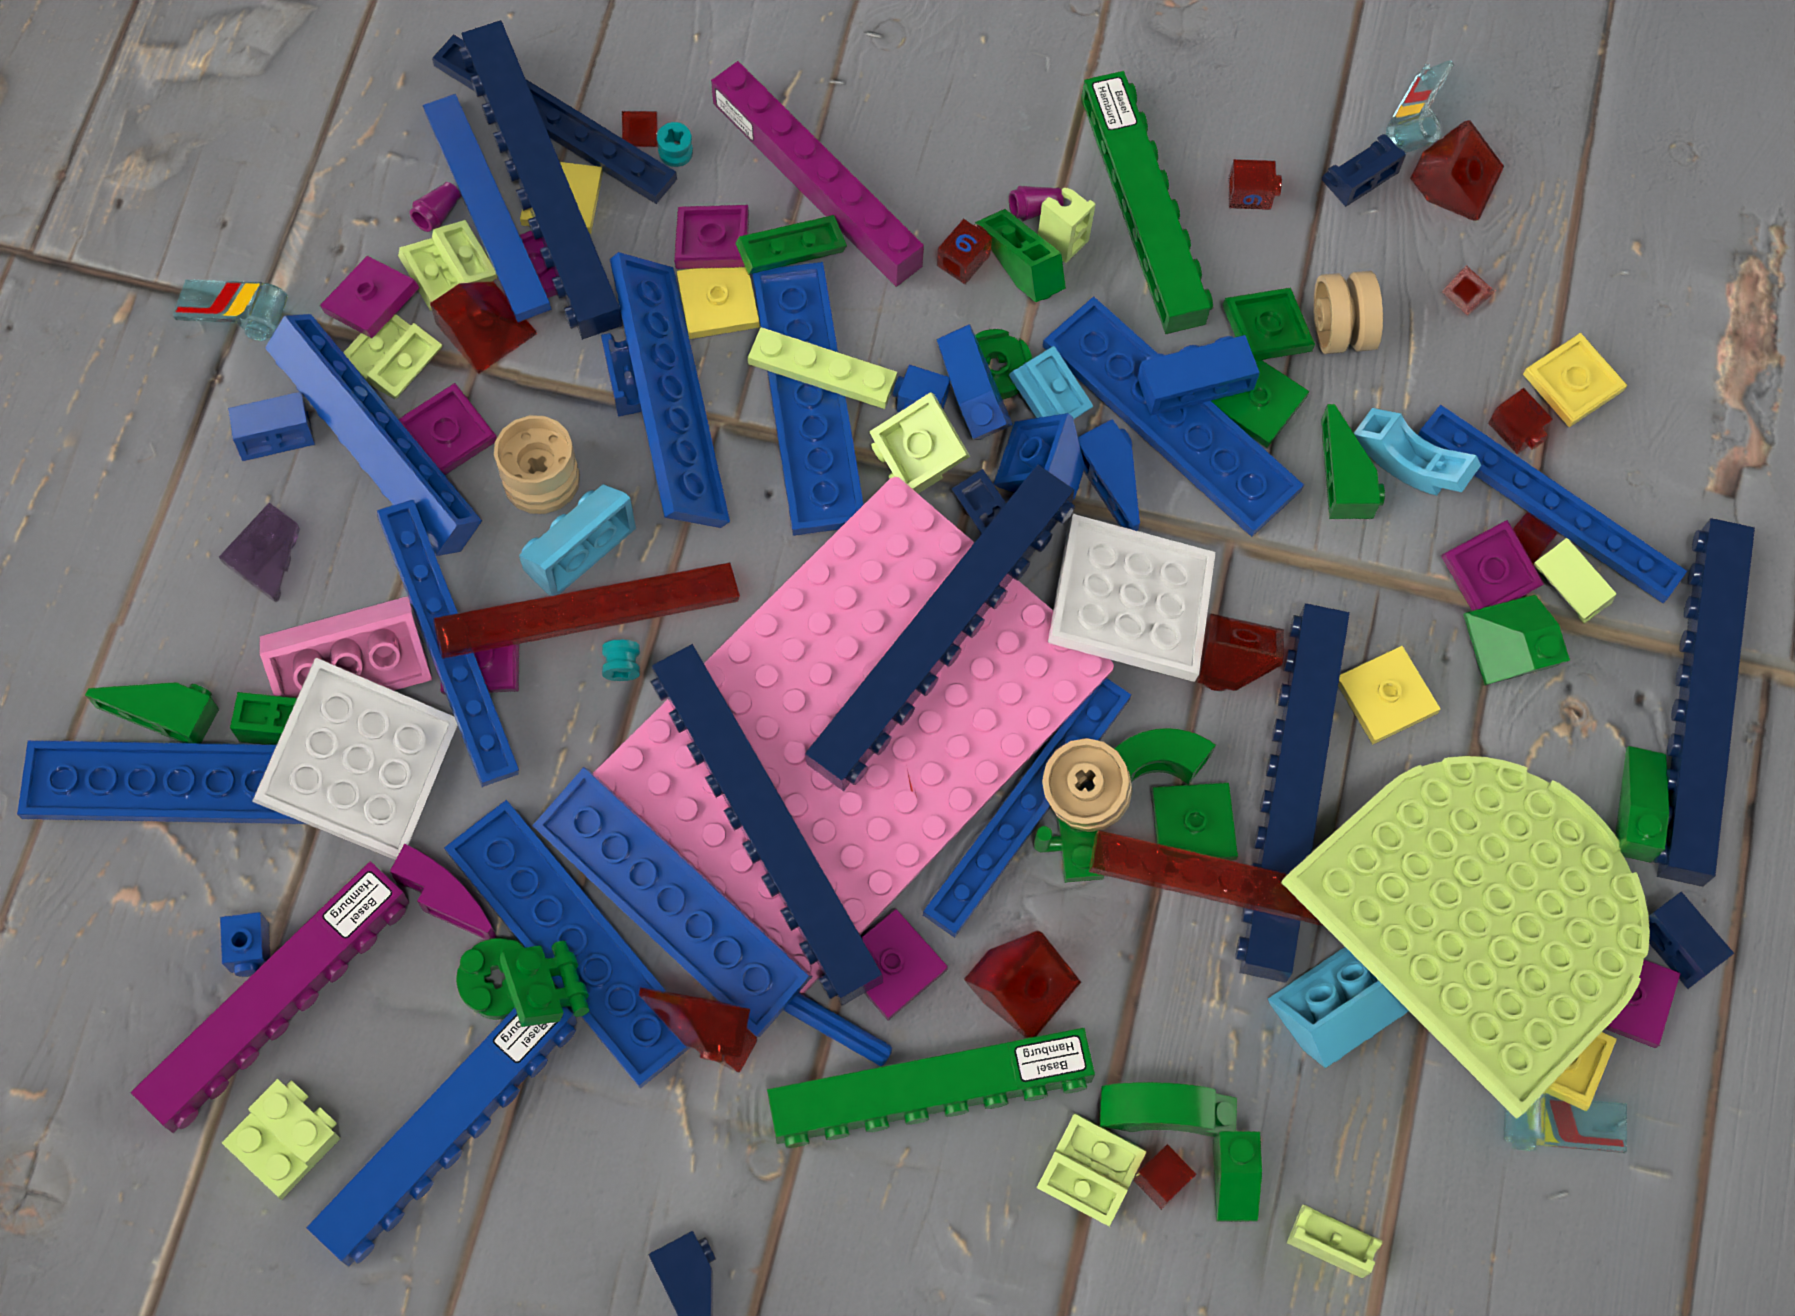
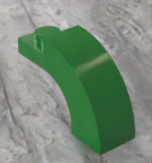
(1167, 752)
(1167, 1107)

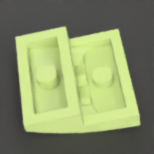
(446, 260)
(393, 355)
(1092, 1169)

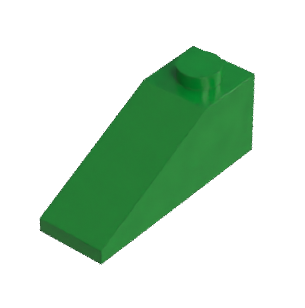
(1025, 256)
(1349, 472)
(163, 708)
(1643, 805)

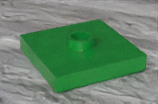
(1270, 323)
(1267, 407)
(1196, 819)

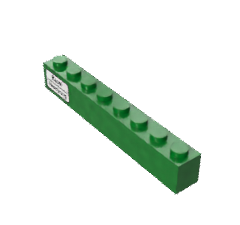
(1146, 203)
(931, 1086)

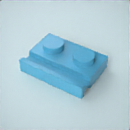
(1050, 386)

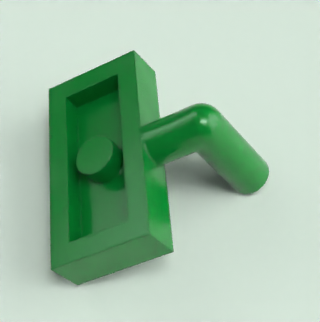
(1075, 849)

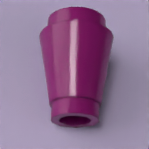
(1028, 200)
(434, 207)

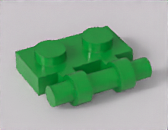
(532, 984)

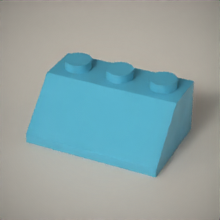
(578, 539)
(1335, 1007)

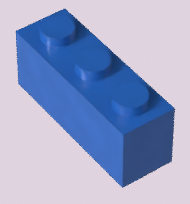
(1197, 374)

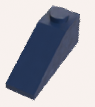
(686, 1274)

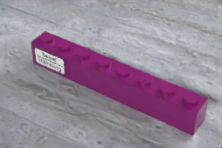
(817, 173)
(271, 998)

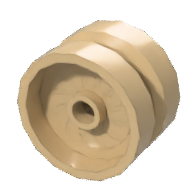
(1348, 312)
(1083, 762)

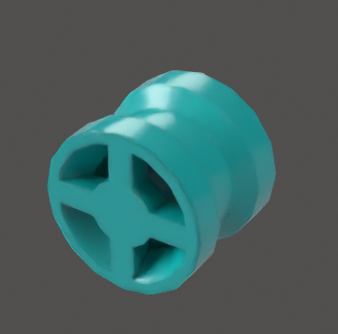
(671, 153)
(620, 660)

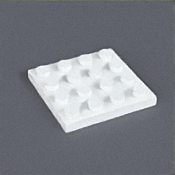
(1132, 598)
(356, 759)

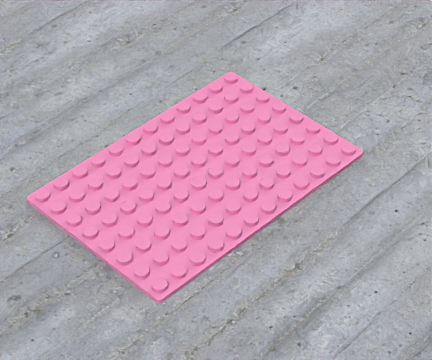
(799, 667)

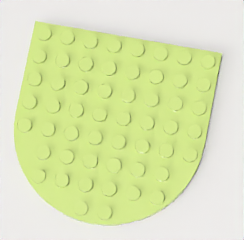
(1486, 915)

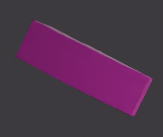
(440, 892)

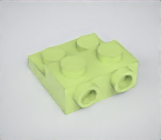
(919, 444)
(282, 1137)

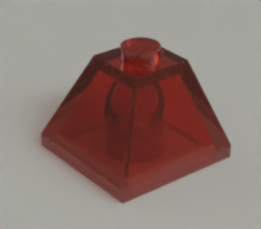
(1458, 172)
(480, 323)
(1238, 652)
(1023, 982)
(701, 1022)

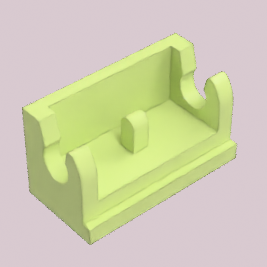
(1067, 226)
(1576, 580)
(1334, 1242)

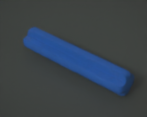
(839, 1029)

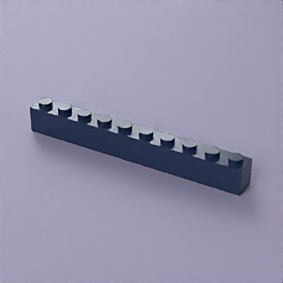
(542, 181)
(940, 628)
(1706, 700)
(1296, 779)
(767, 825)

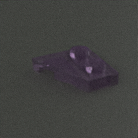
(263, 551)

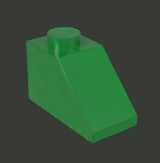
(1237, 1175)

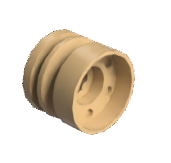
(537, 464)

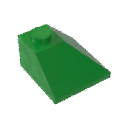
(1515, 639)

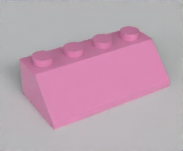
(370, 642)

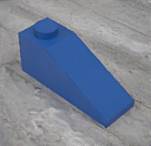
(973, 383)
(1111, 471)

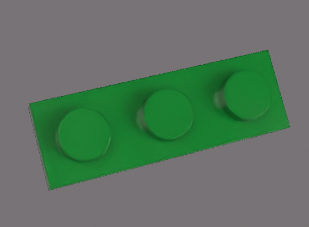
(791, 244)

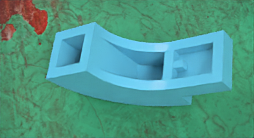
(1411, 458)

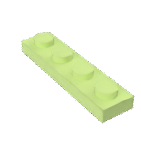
(822, 368)

